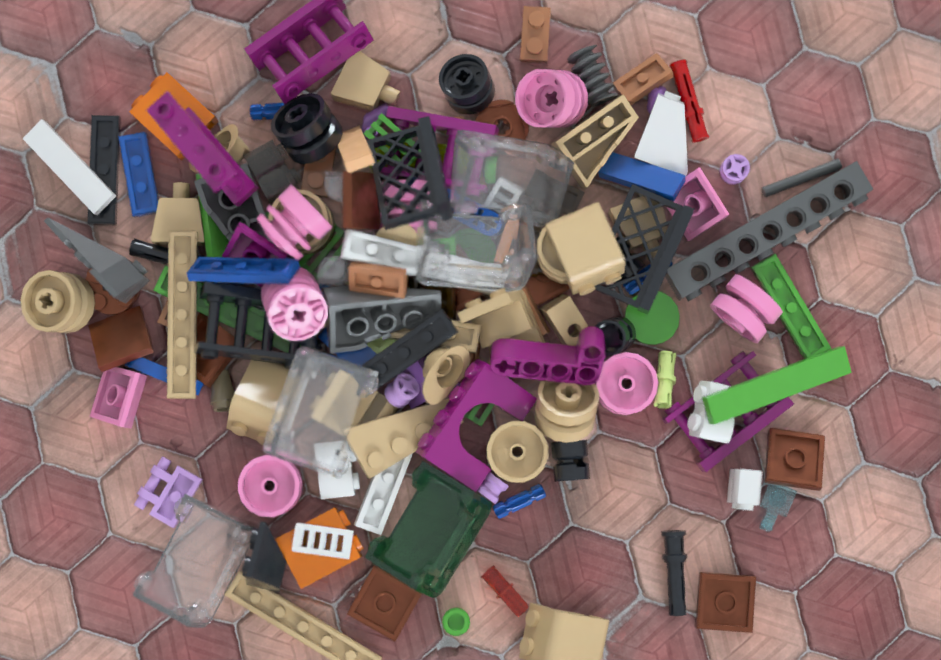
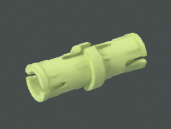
(665, 378)

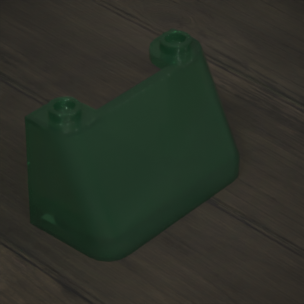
(431, 532)

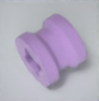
(740, 166)
(402, 390)
(492, 487)

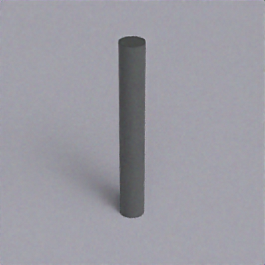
(801, 178)

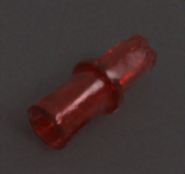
(505, 591)

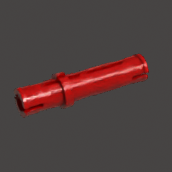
(686, 90)

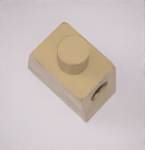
(364, 84)
(177, 215)
(645, 221)
(560, 315)

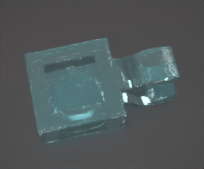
(777, 501)

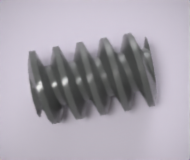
(589, 72)

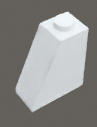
(665, 135)

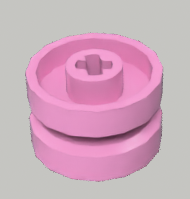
(746, 308)
(639, 393)
(270, 503)

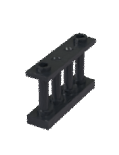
(243, 298)

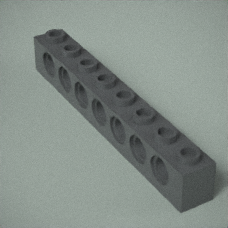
(849, 178)

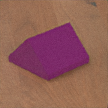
(249, 244)

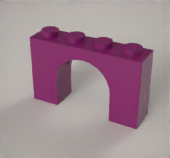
(442, 442)

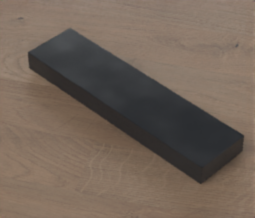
(105, 163)
(412, 347)

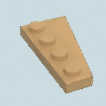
(391, 438)

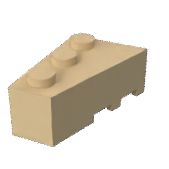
(596, 138)

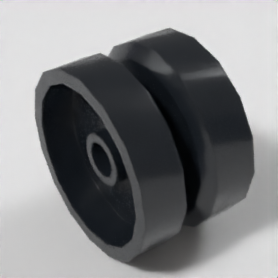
(306, 128)

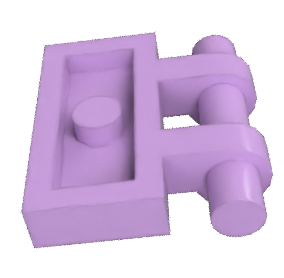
(178, 484)

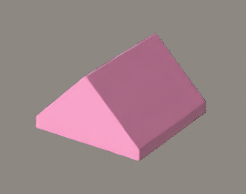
(702, 197)
(118, 397)

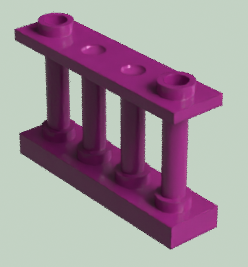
(296, 28)
(403, 118)
(202, 149)
(752, 421)

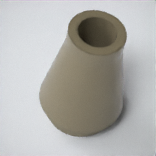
(222, 393)

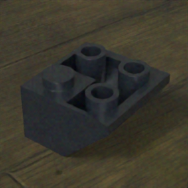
(266, 564)

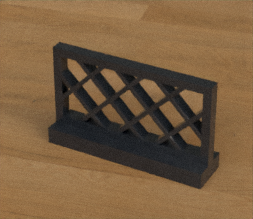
(433, 174)
(665, 251)

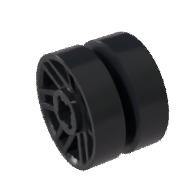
(467, 84)

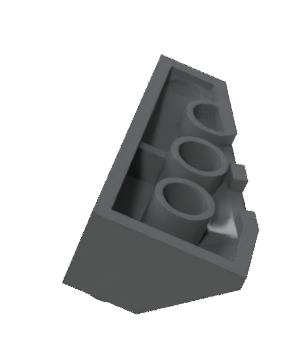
(228, 215)
(113, 271)
(364, 317)

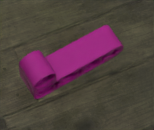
(550, 361)

